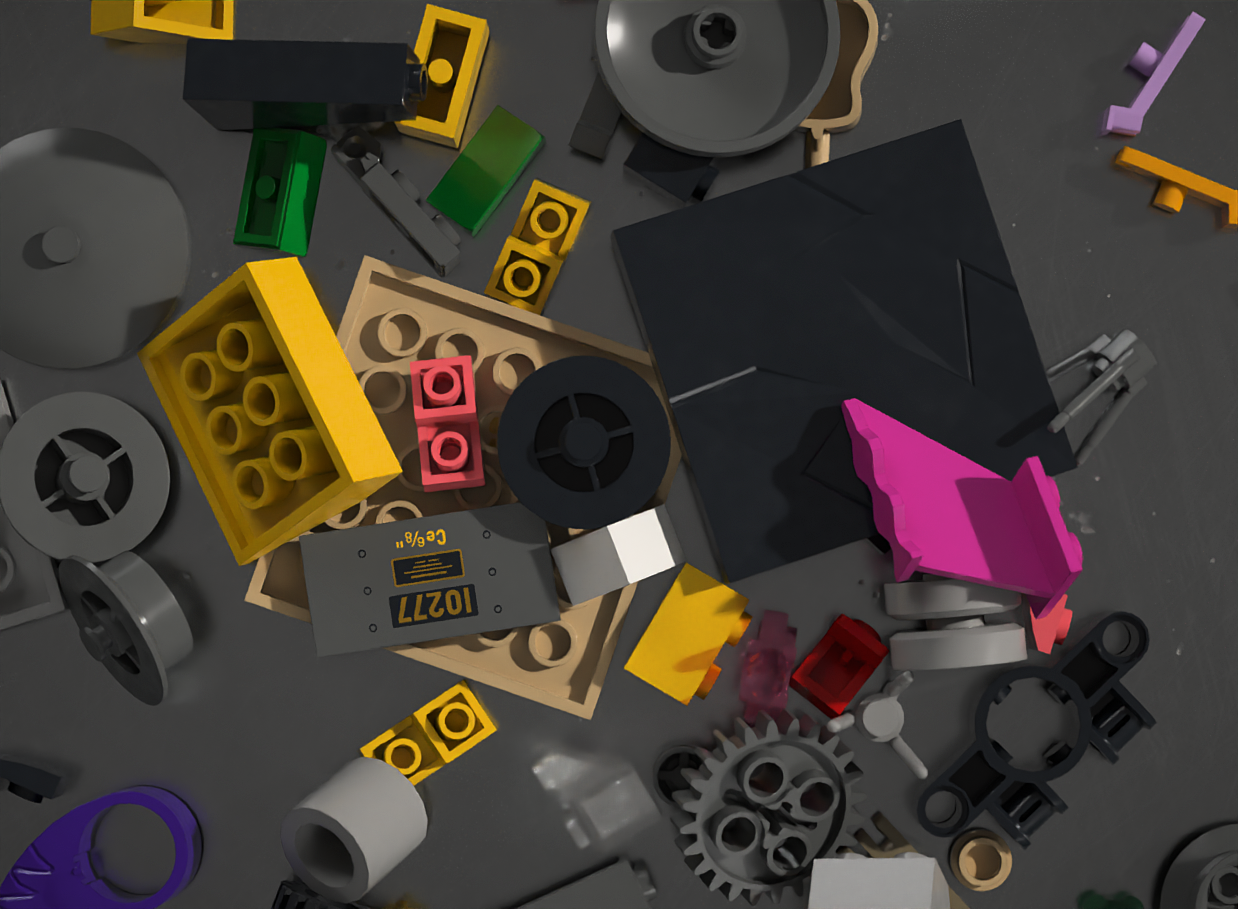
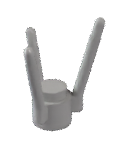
(880, 719)

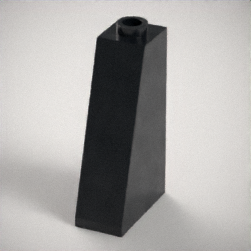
(301, 82)

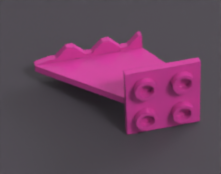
(960, 517)

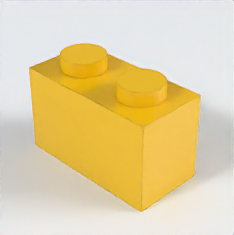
(453, 53)
(688, 634)

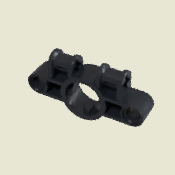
(1100, 715)

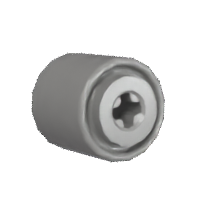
(354, 829)

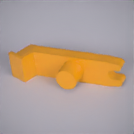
(1179, 182)

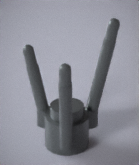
(1119, 365)

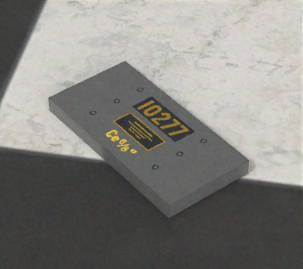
(428, 578)

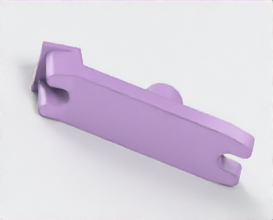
(1157, 69)

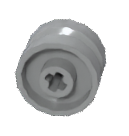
(954, 624)

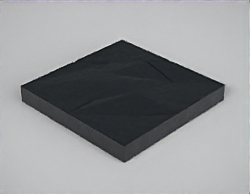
(826, 290)

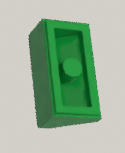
(486, 170)
(280, 191)

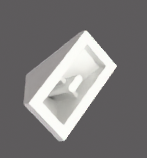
(618, 555)

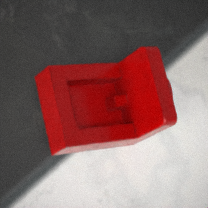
(839, 665)

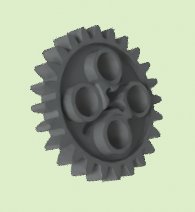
(794, 758)

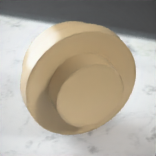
(981, 860)

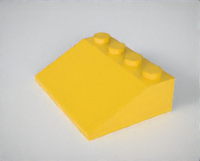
(268, 408)

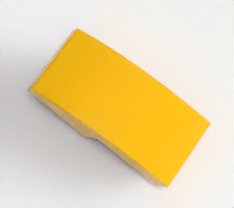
(537, 247)
(432, 734)

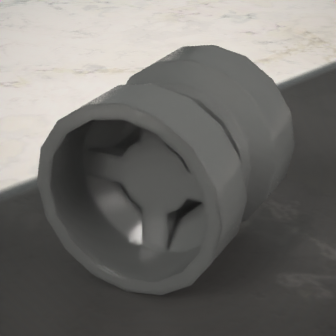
(670, 780)

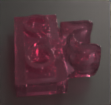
(767, 667)

